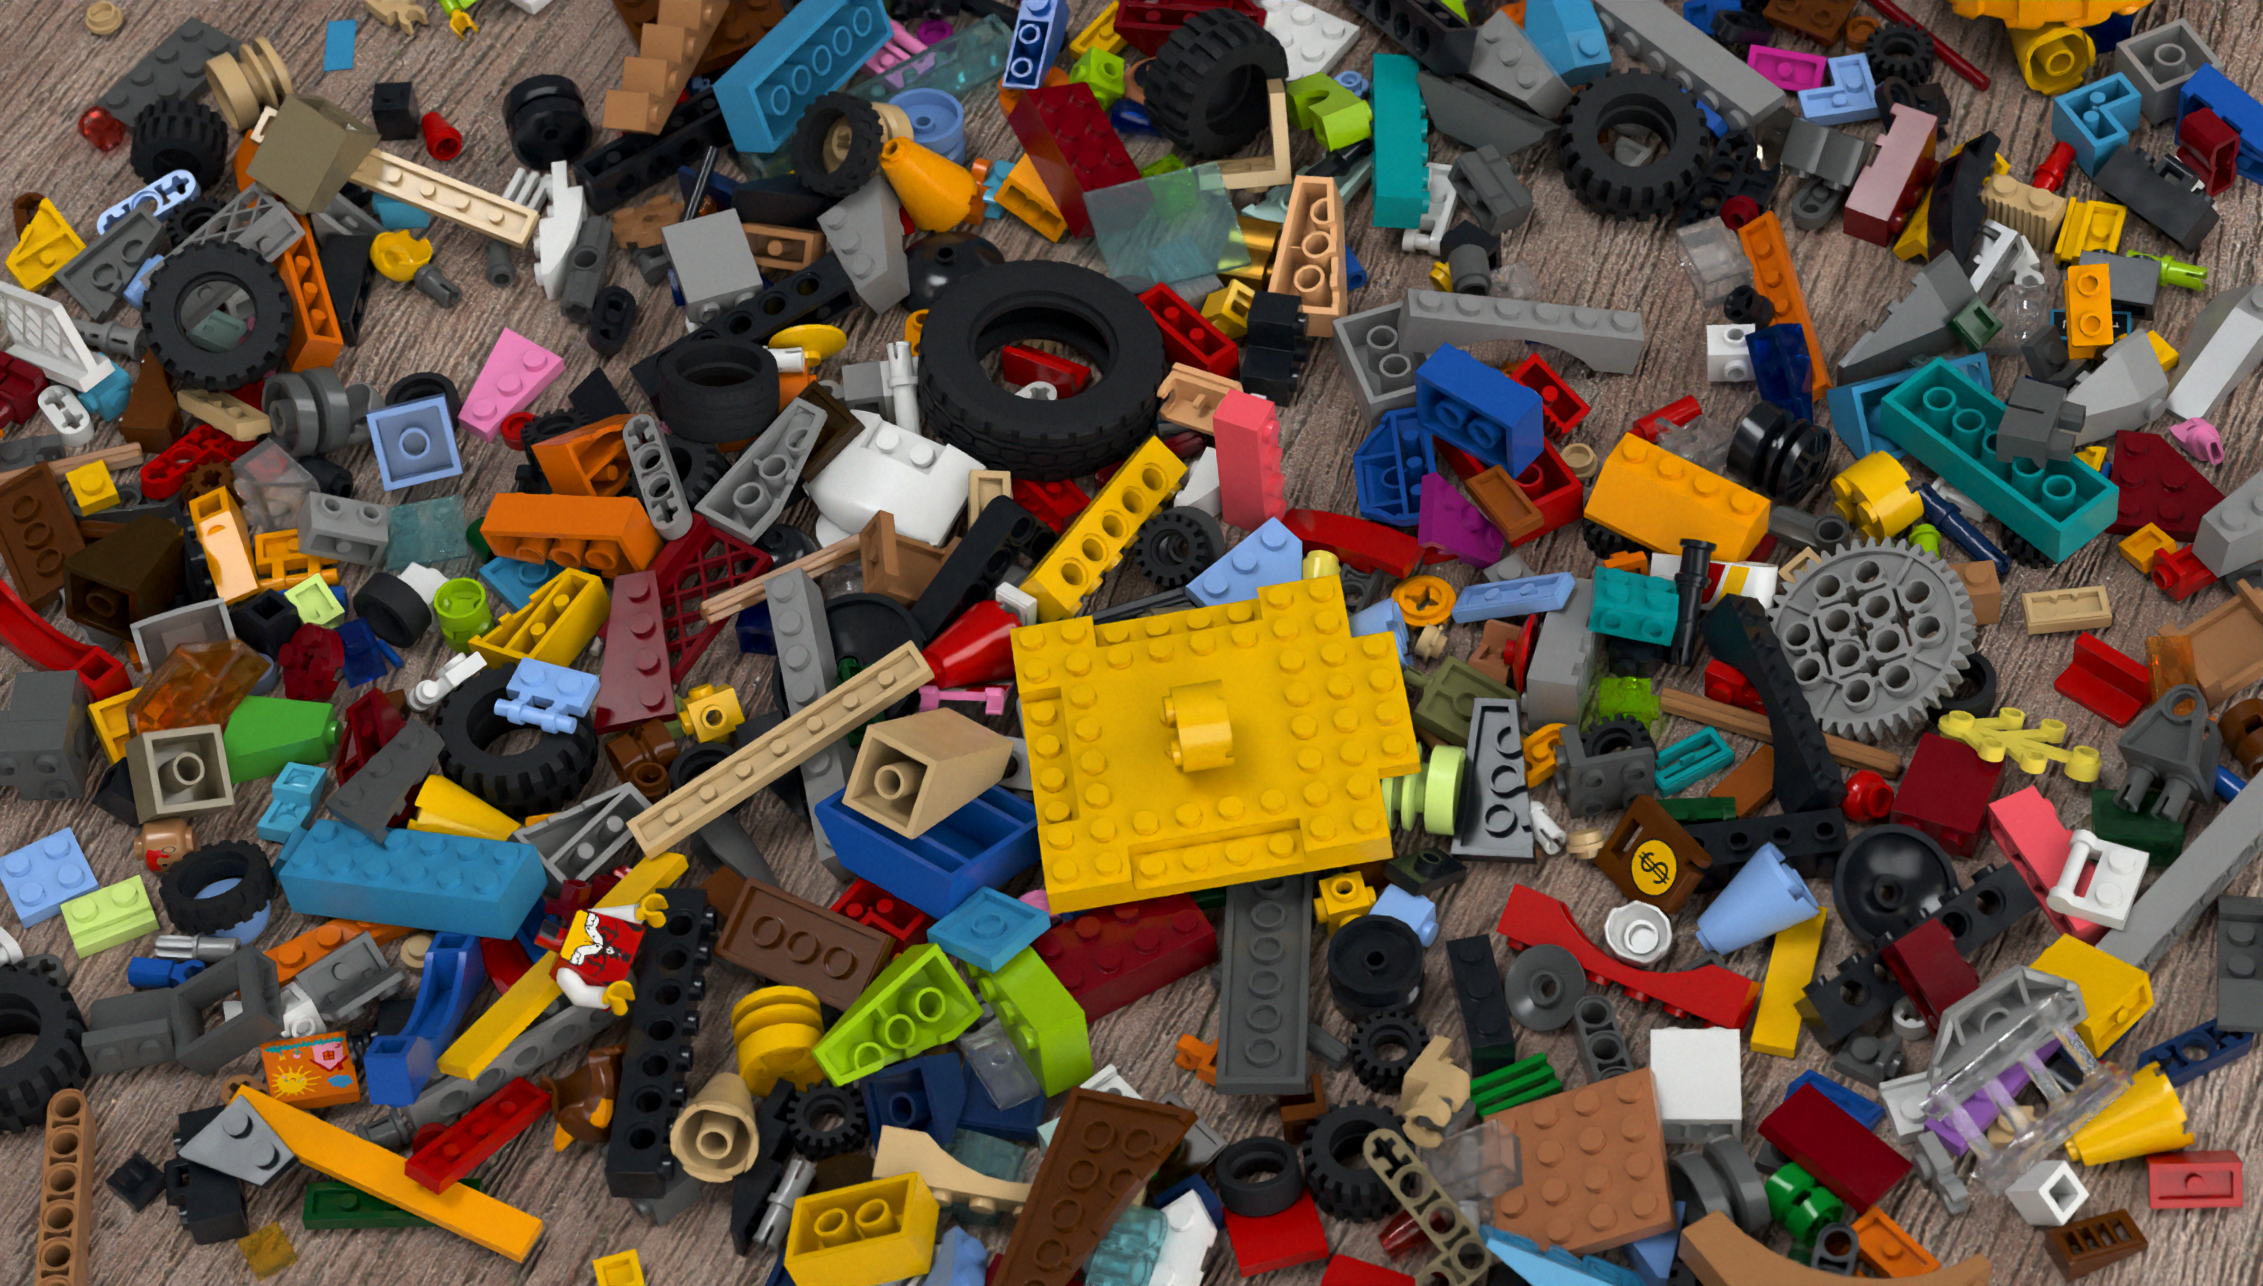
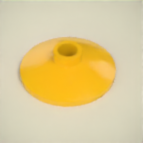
(816, 339)

